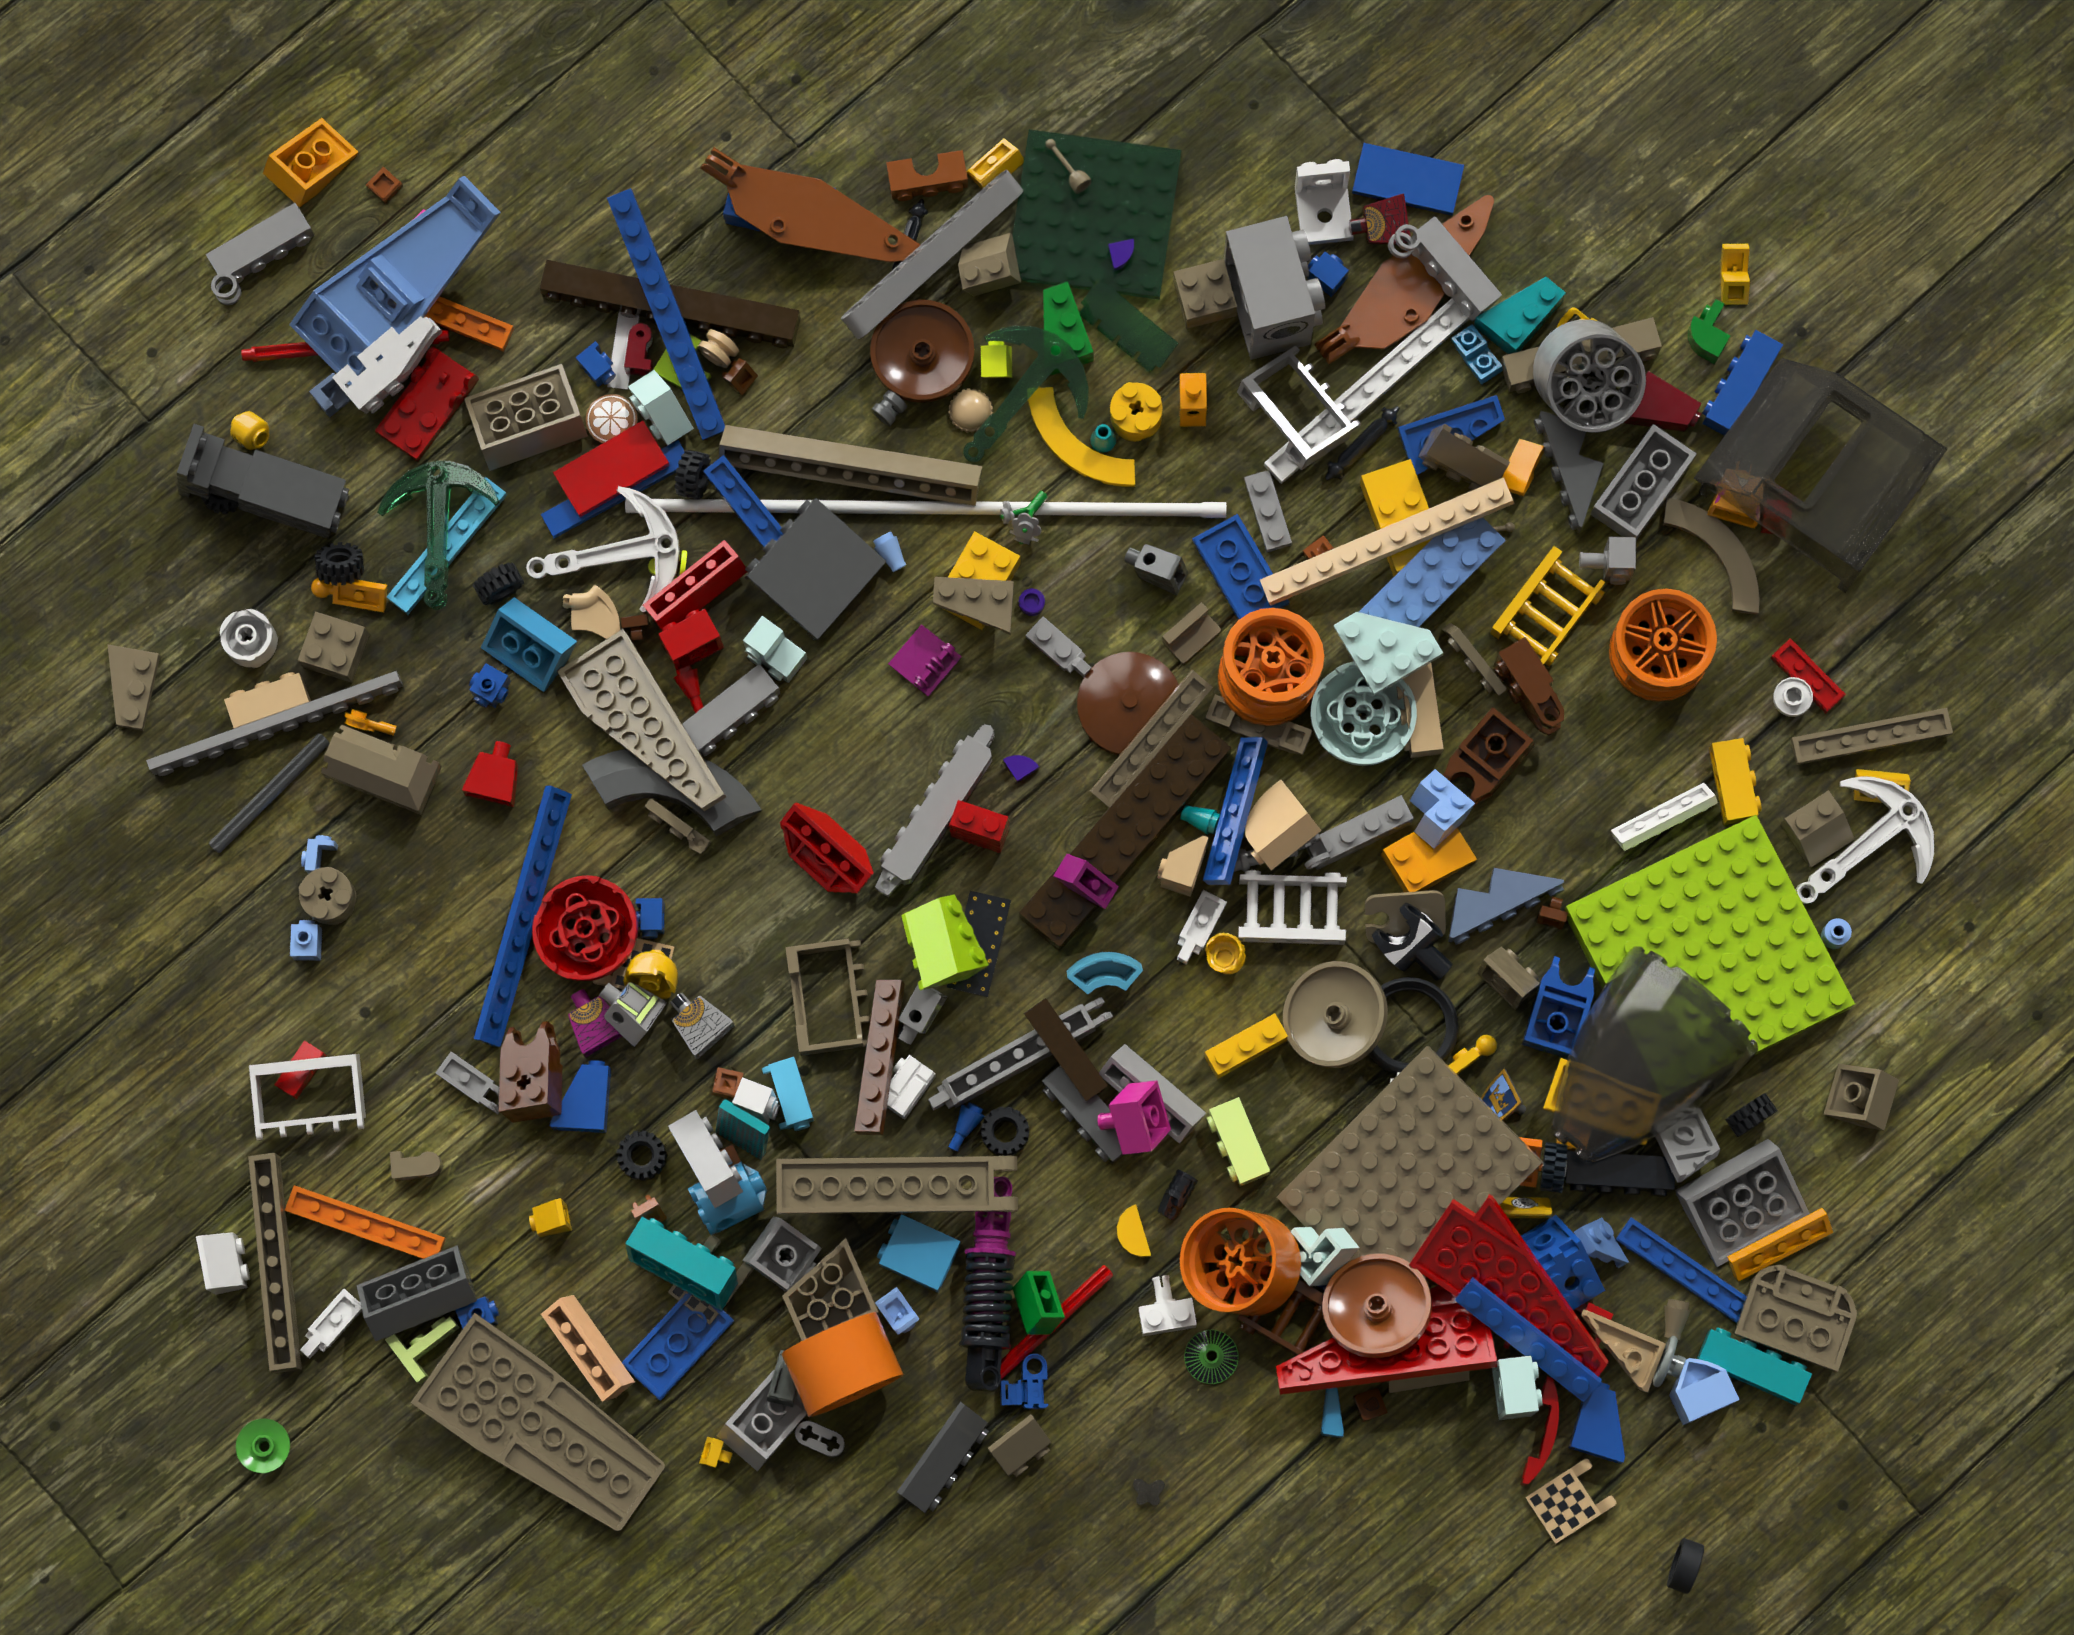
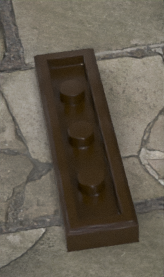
(1065, 1049)

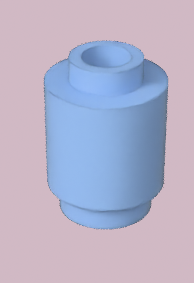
(1830, 939)

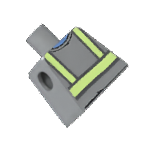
(929, 1004)
(631, 1010)

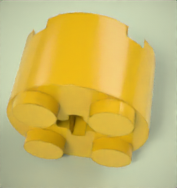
(1144, 423)

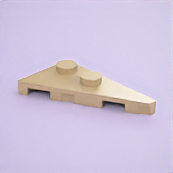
(1631, 1349)

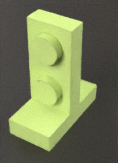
(421, 1345)

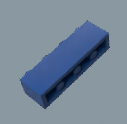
(1743, 382)

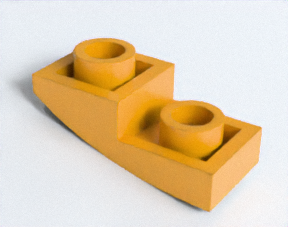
(1522, 466)

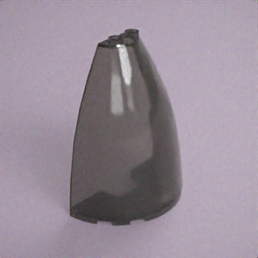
(1645, 1058)

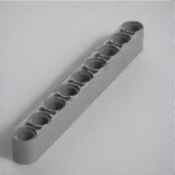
(932, 254)

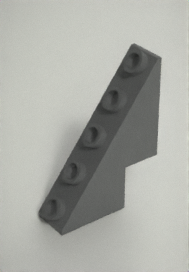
(1573, 472)

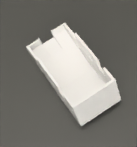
(385, 377)

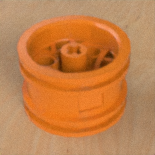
(1291, 648)

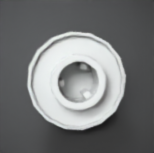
(1792, 697)

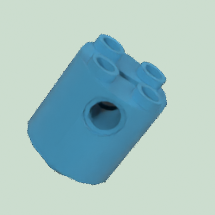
(736, 1209)

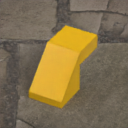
(1734, 274)

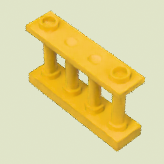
(1537, 585)

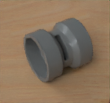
(889, 408)

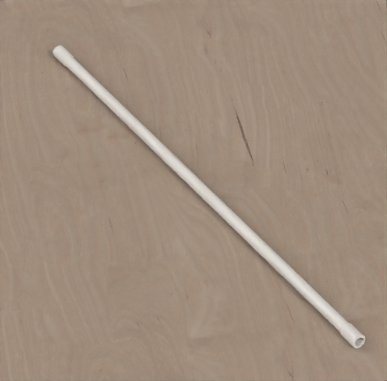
(1203, 509)

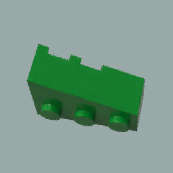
(1064, 320)

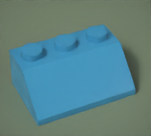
(528, 643)

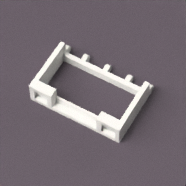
(302, 1065)

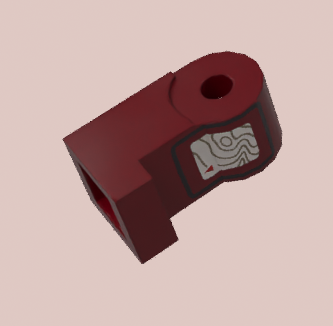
(638, 344)

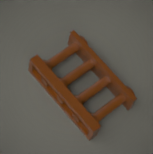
(1301, 1292)

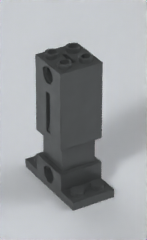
(262, 484)

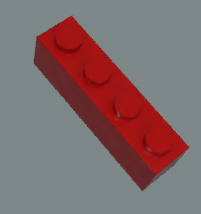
(696, 586)

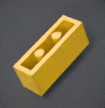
(1734, 780)
(1246, 1046)

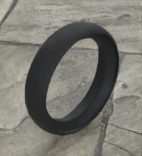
(1443, 1002)

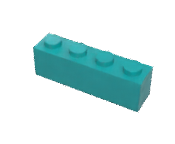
(1755, 1367)

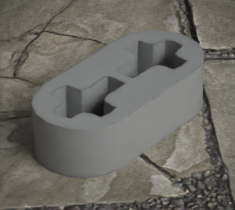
(822, 1432)

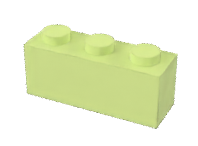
(1237, 1142)

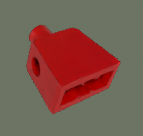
(493, 776)

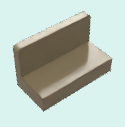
(1191, 634)

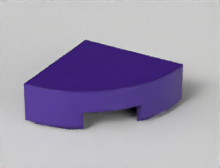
(1121, 253)
(1020, 766)

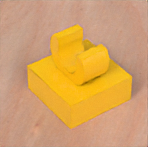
(713, 1453)

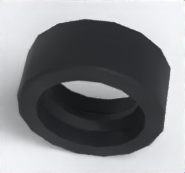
(1685, 1566)

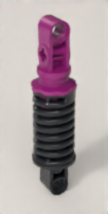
(986, 1295)

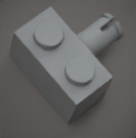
(1616, 561)

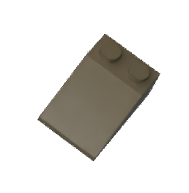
(1508, 977)

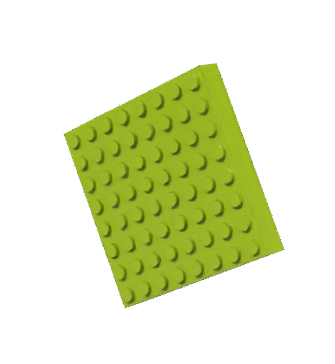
(1728, 923)

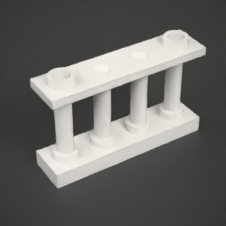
(1304, 932)

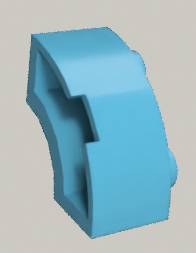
(1103, 970)

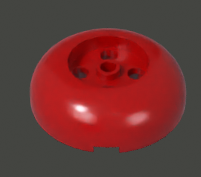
(577, 900)

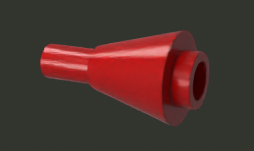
(689, 683)

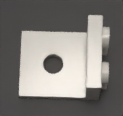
(1323, 189)

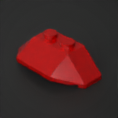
(825, 850)

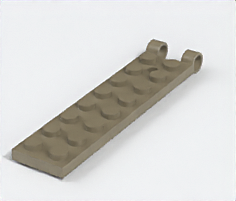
(891, 1185)

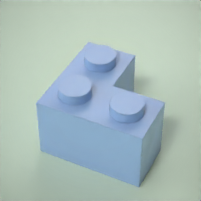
(1442, 807)

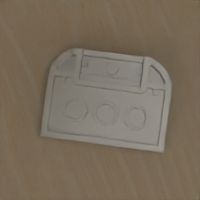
(1798, 1316)

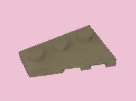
(978, 599)

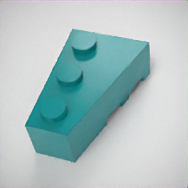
(1520, 316)

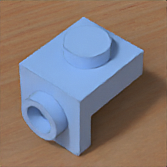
(312, 857)
(897, 1311)

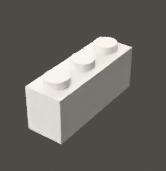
(757, 1100)

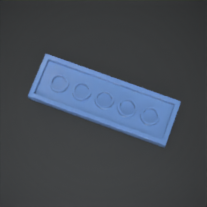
(1435, 573)

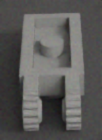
(468, 1080)

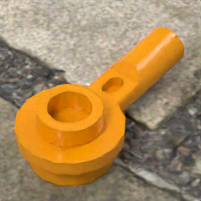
(358, 720)

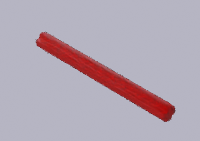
(1069, 1306)

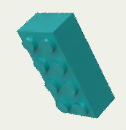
(682, 1263)

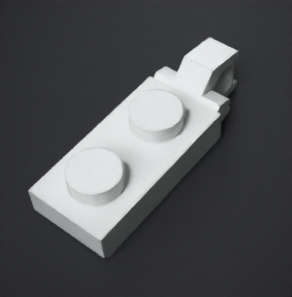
(1200, 925)
(331, 1323)

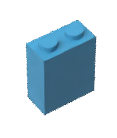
(918, 1253)

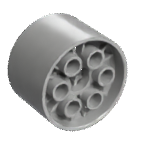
(1562, 348)

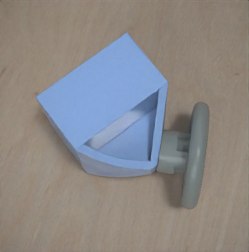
(1699, 1384)

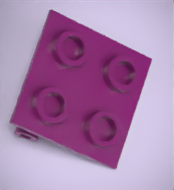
(925, 660)

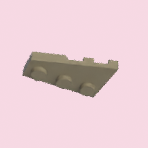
(1473, 659)
(132, 684)

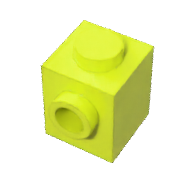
(996, 360)

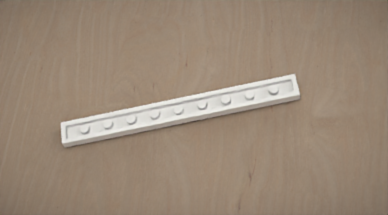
(1374, 383)

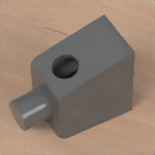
(1158, 567)

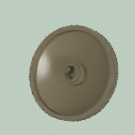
(1335, 1014)

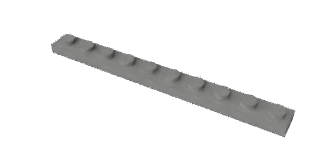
(265, 727)

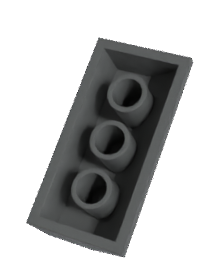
(943, 1457)

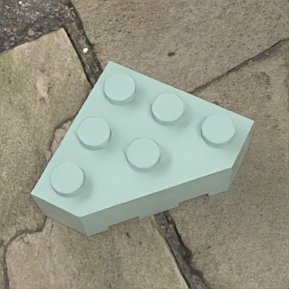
(1386, 648)

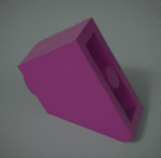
(1086, 880)

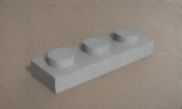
(1267, 511)

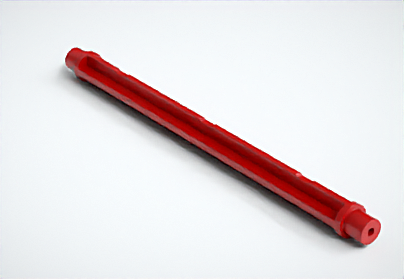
(299, 349)

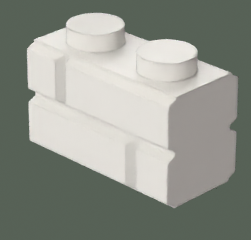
(908, 1085)

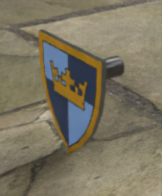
(1503, 1096)

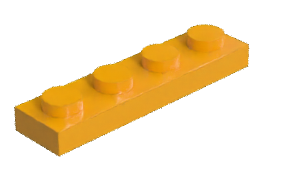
(1780, 1244)

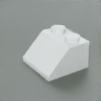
(222, 1262)

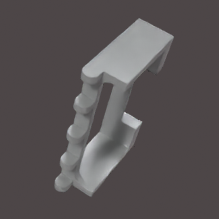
(1296, 448)

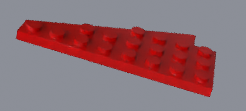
(1496, 1256)

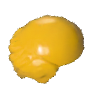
(1225, 953)

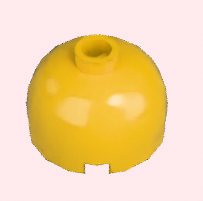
(653, 972)

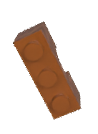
(949, 177)

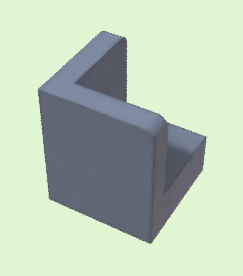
(329, 396)

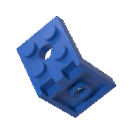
(1562, 1257)

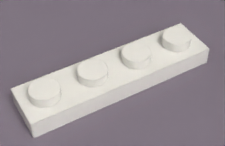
(1664, 816)

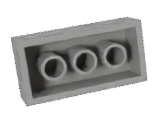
(1643, 483)

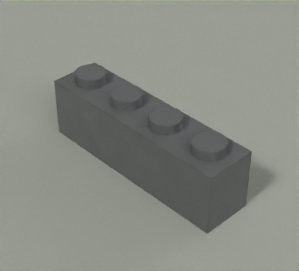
(1084, 1113)

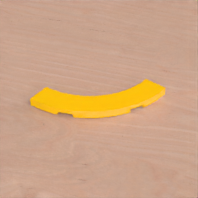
(1071, 450)

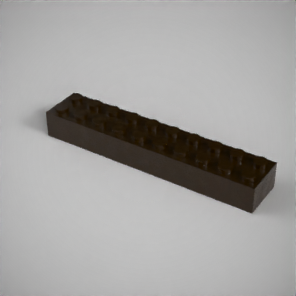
(1130, 827)

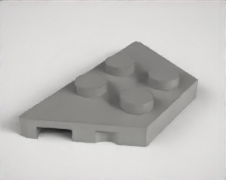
(1688, 1145)

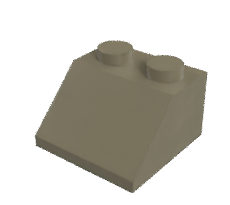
(989, 265)
(1818, 829)
(1861, 1096)
(1020, 1446)

